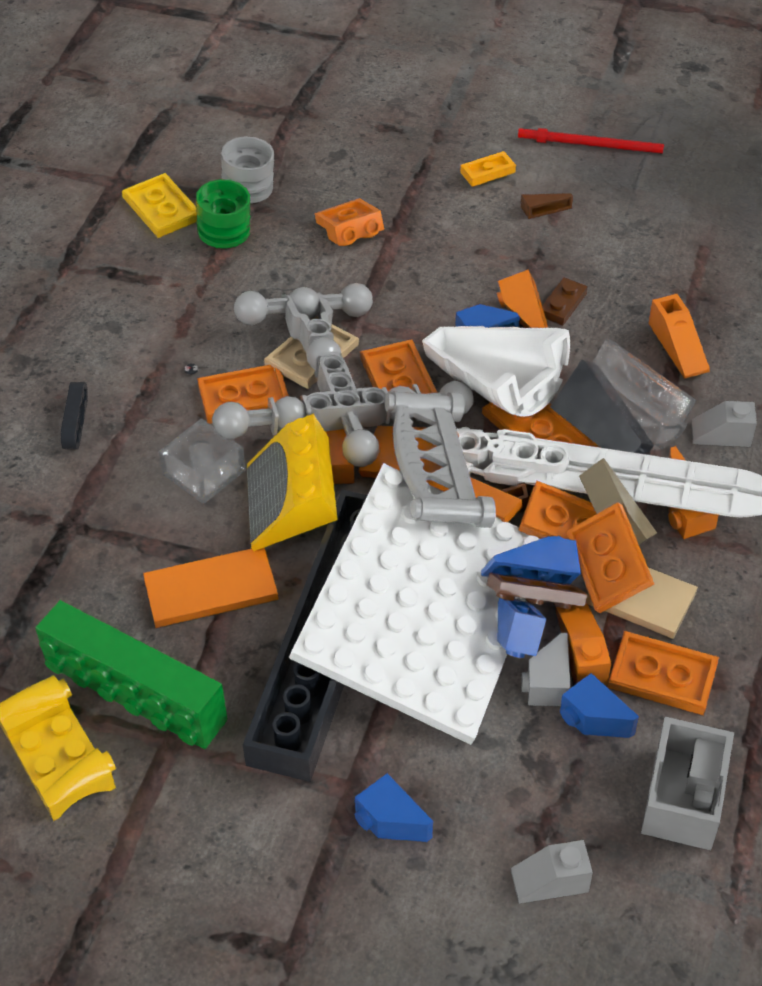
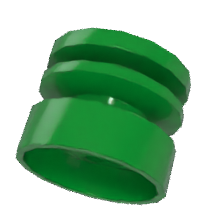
(223, 213)

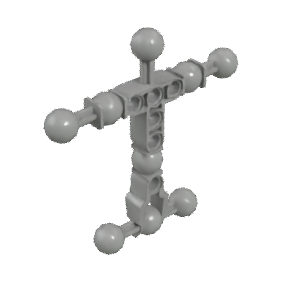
(338, 402)

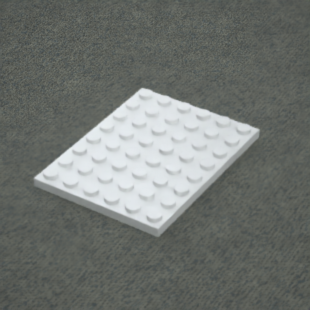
(412, 612)

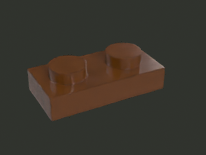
(564, 301)

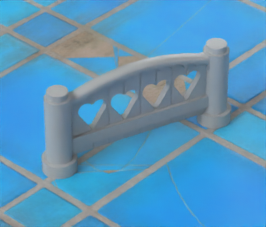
(441, 412)

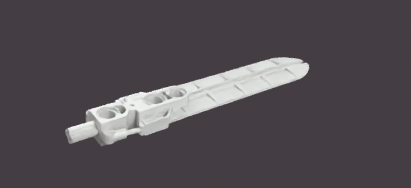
(649, 479)

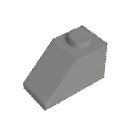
(726, 425)
(548, 674)
(553, 873)

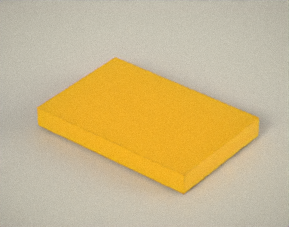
(161, 205)

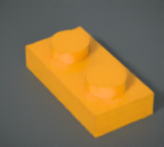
(488, 168)

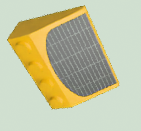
(291, 484)

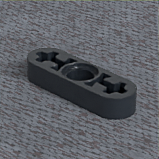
(74, 415)

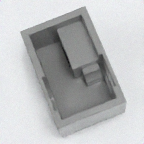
(688, 783)

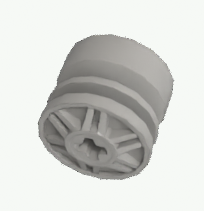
(250, 164)

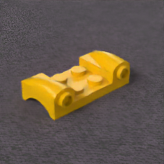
(54, 746)

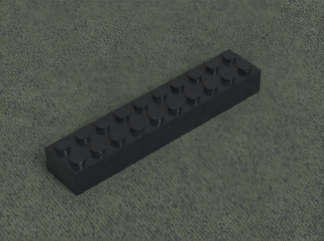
(297, 700)

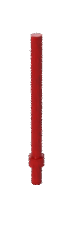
(542, 135)

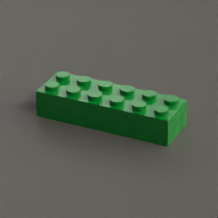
(132, 674)

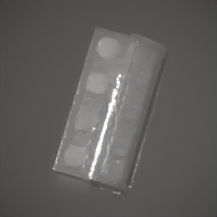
(649, 396)

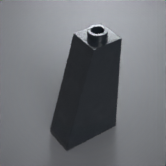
(599, 412)

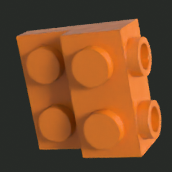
(350, 221)

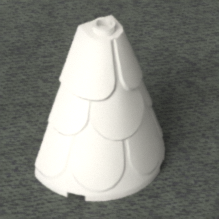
(503, 364)

